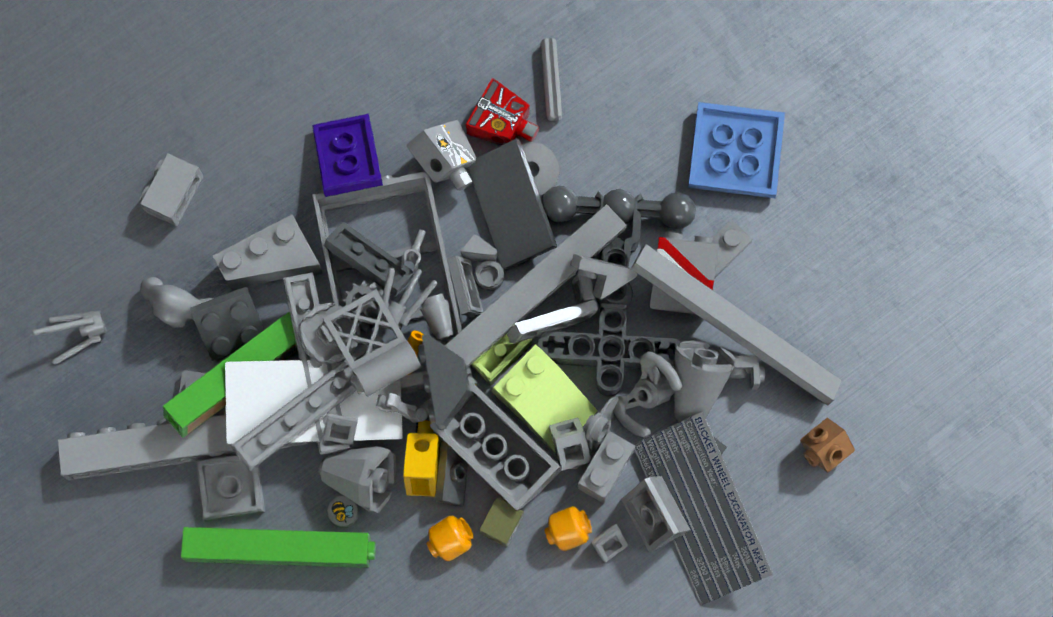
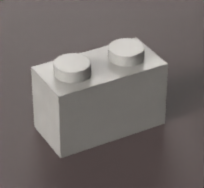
(171, 189)
(606, 467)

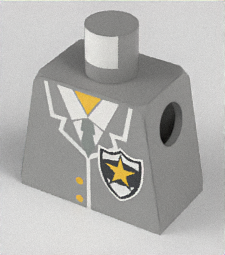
(444, 153)

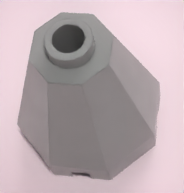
(361, 475)

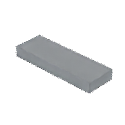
(552, 321)

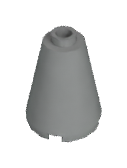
(702, 377)

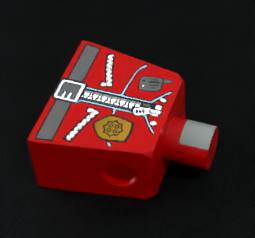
(500, 116)

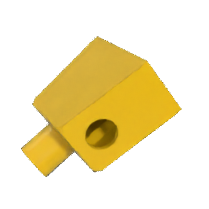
(421, 461)

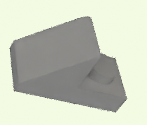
(610, 275)

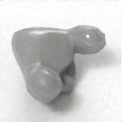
(169, 302)

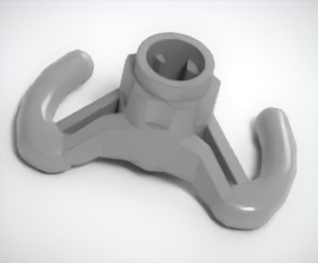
(648, 392)

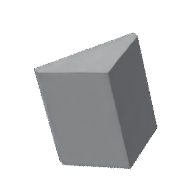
(655, 513)

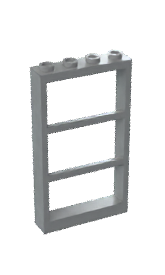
(412, 182)

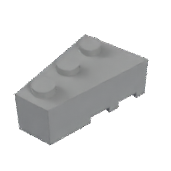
(268, 256)

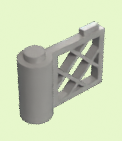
(382, 365)

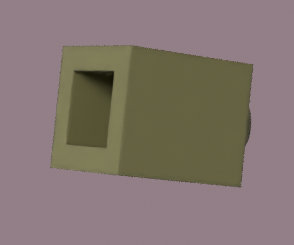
(501, 522)

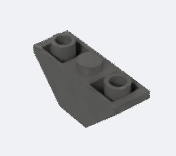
(445, 380)

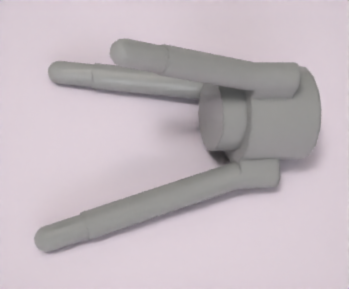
(397, 309)
(89, 323)

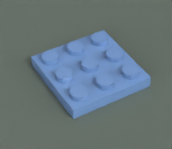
(736, 150)

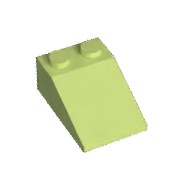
(542, 395)

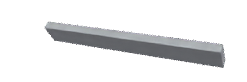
(535, 286)
(736, 324)

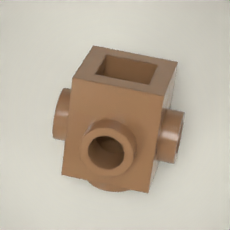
(826, 445)

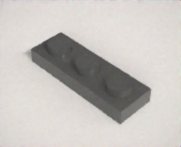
(367, 257)

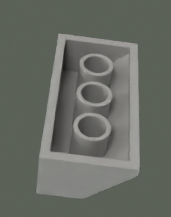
(499, 450)

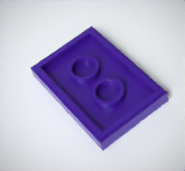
(347, 155)

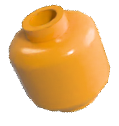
(568, 528)
(449, 538)

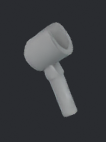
(413, 253)

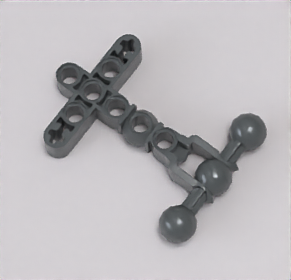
(560, 205)

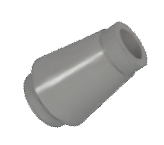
(437, 315)

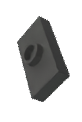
(451, 477)

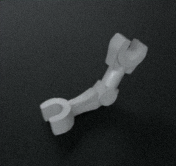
(393, 404)

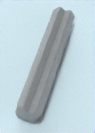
(551, 79)

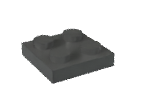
(227, 322)

